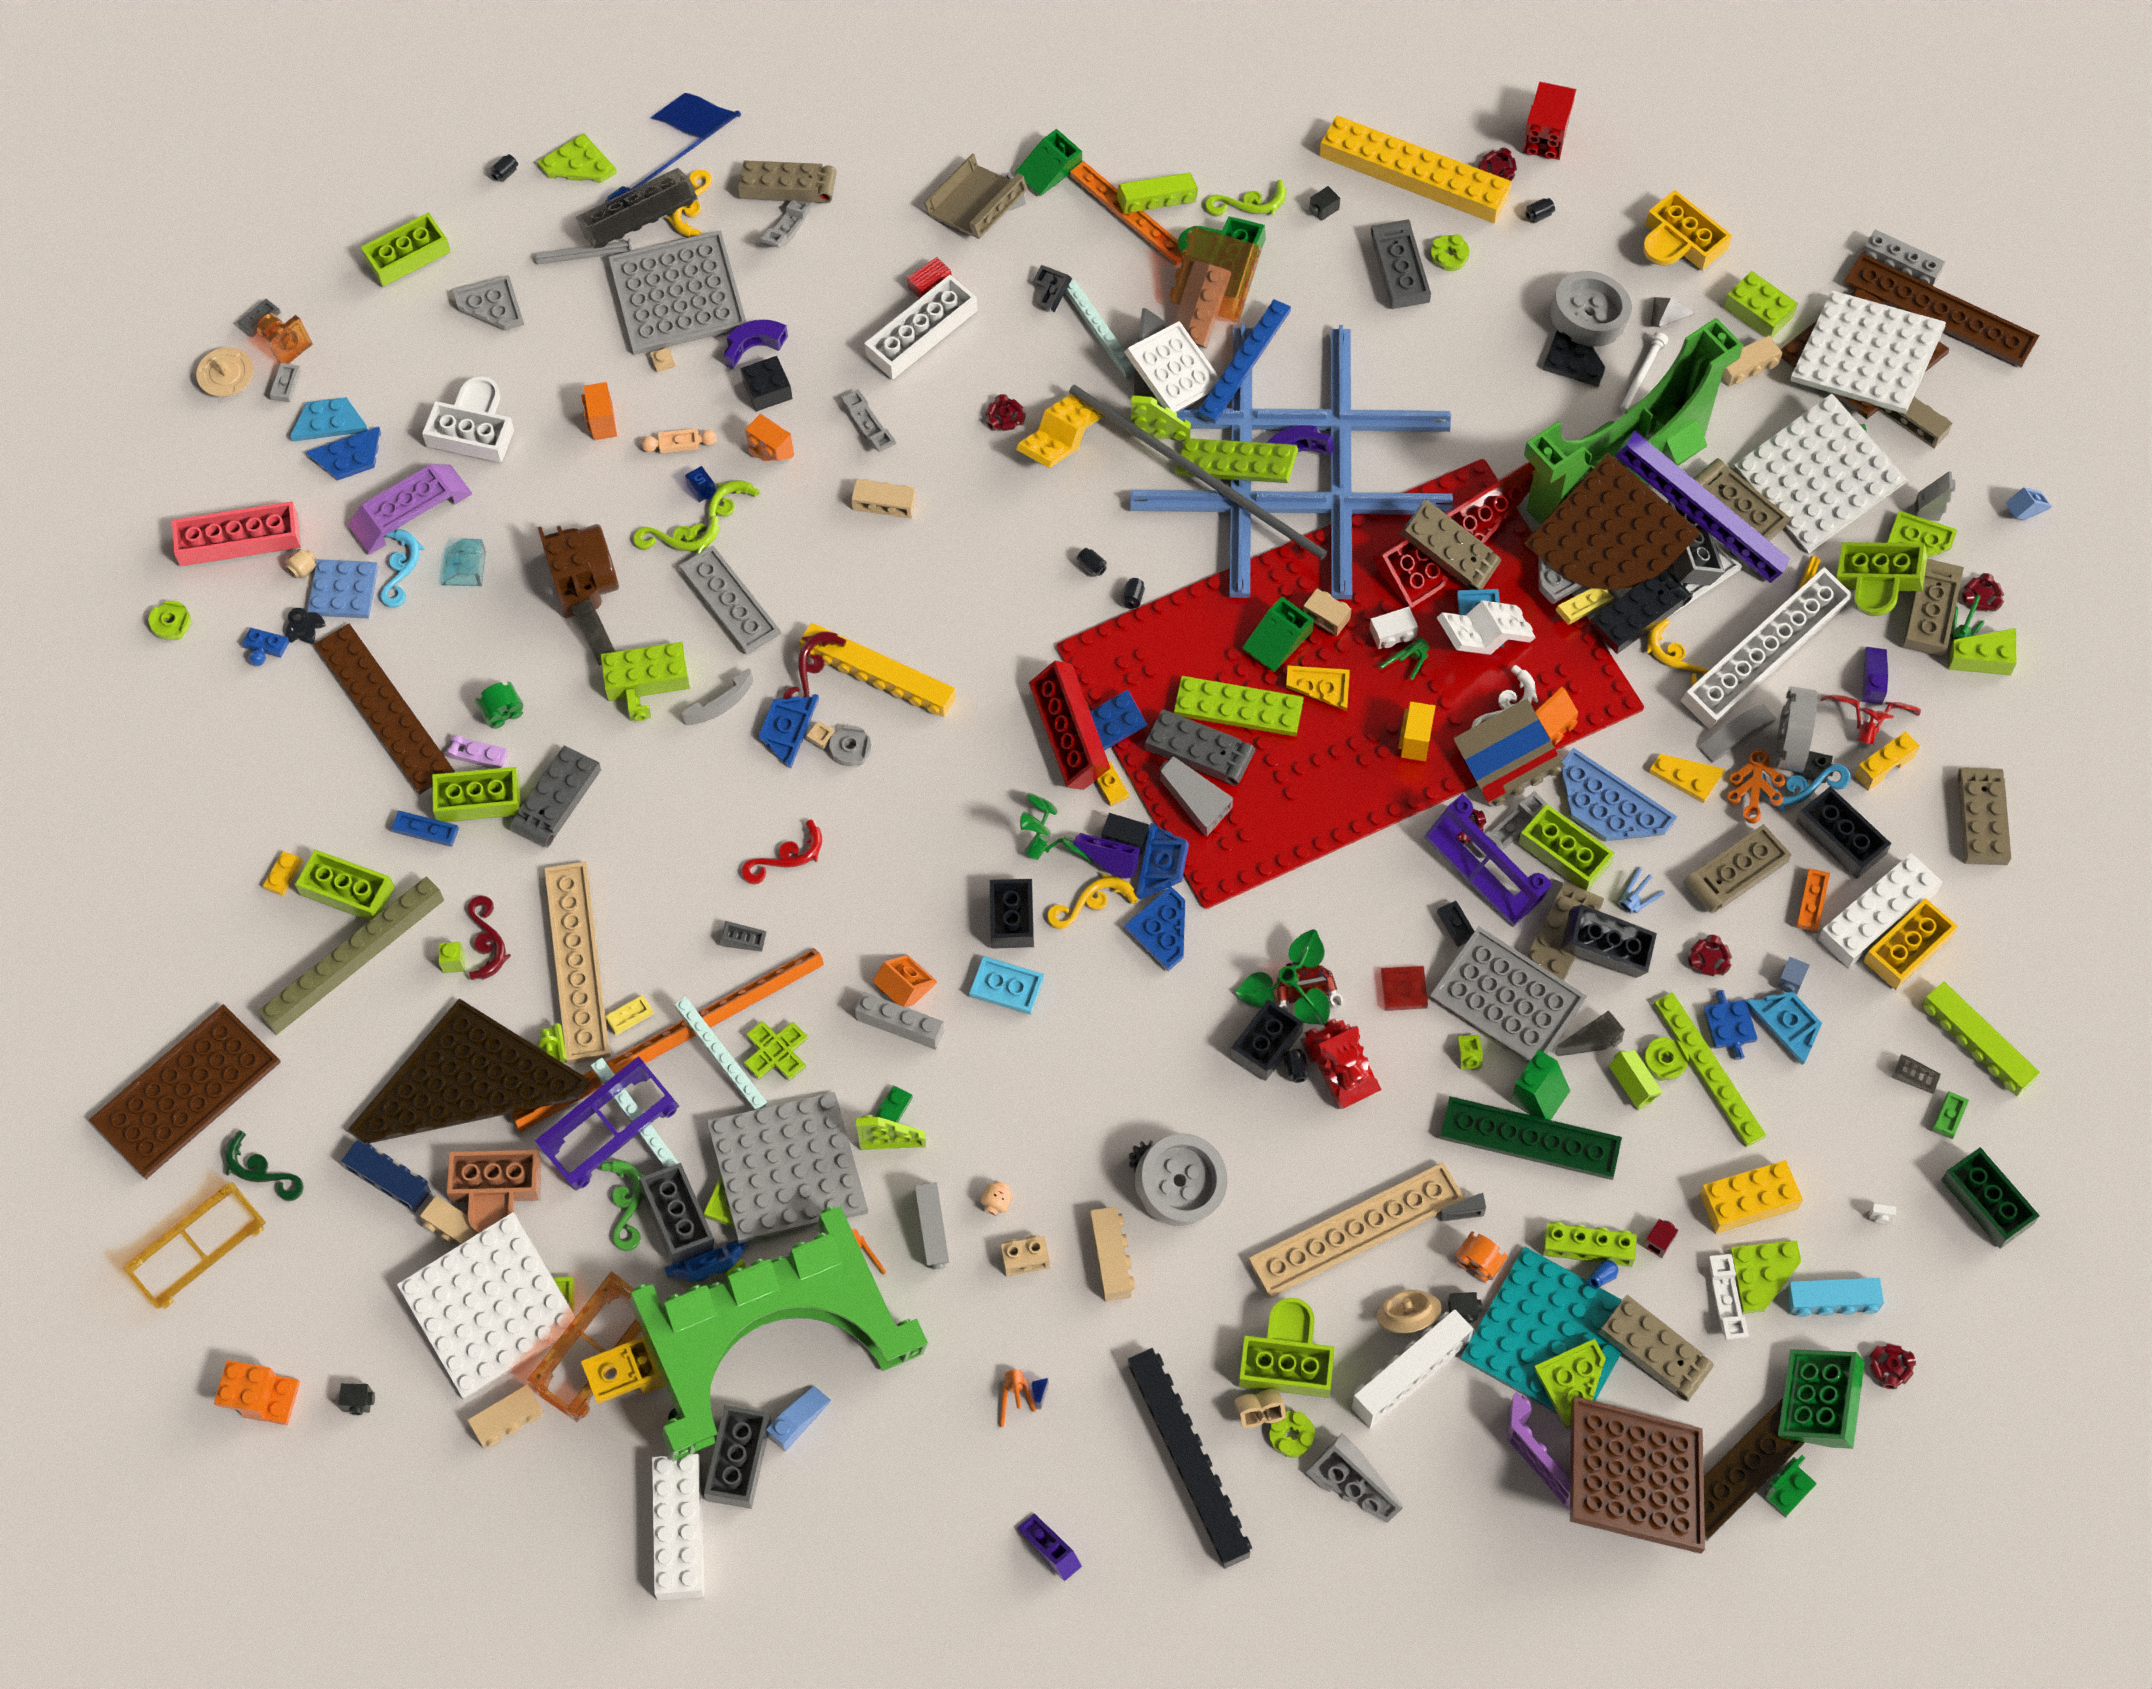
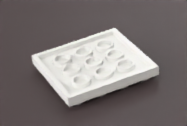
(1173, 367)

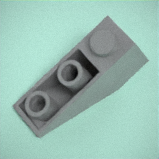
(1933, 499)

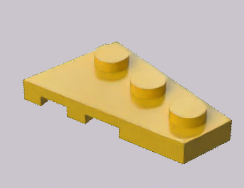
(1321, 684)
(1687, 776)

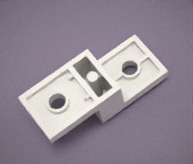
(1486, 627)

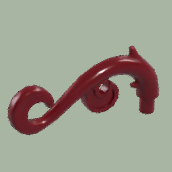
(811, 641)
(482, 940)

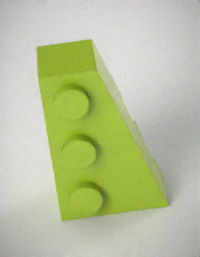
(1985, 653)

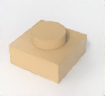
(662, 359)
(820, 735)

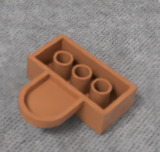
(493, 1182)

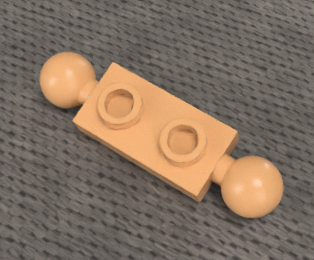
(679, 440)

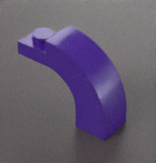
(752, 334)
(1306, 439)

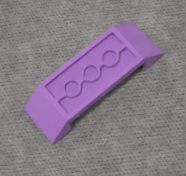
(405, 502)
(1535, 1453)

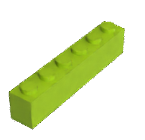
(1980, 1038)

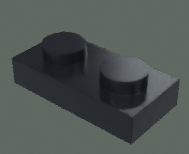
(1456, 923)

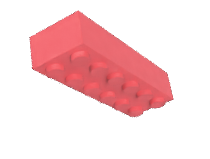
(236, 533)

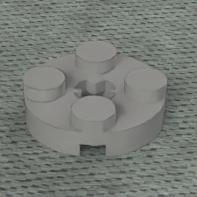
(852, 756)

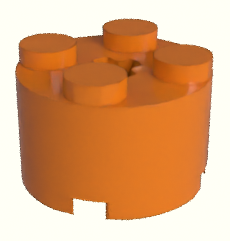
(1480, 1256)

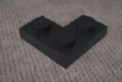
(1054, 284)

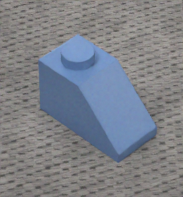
(2027, 503)

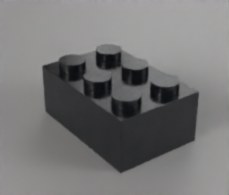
(1011, 913)
(1266, 1040)

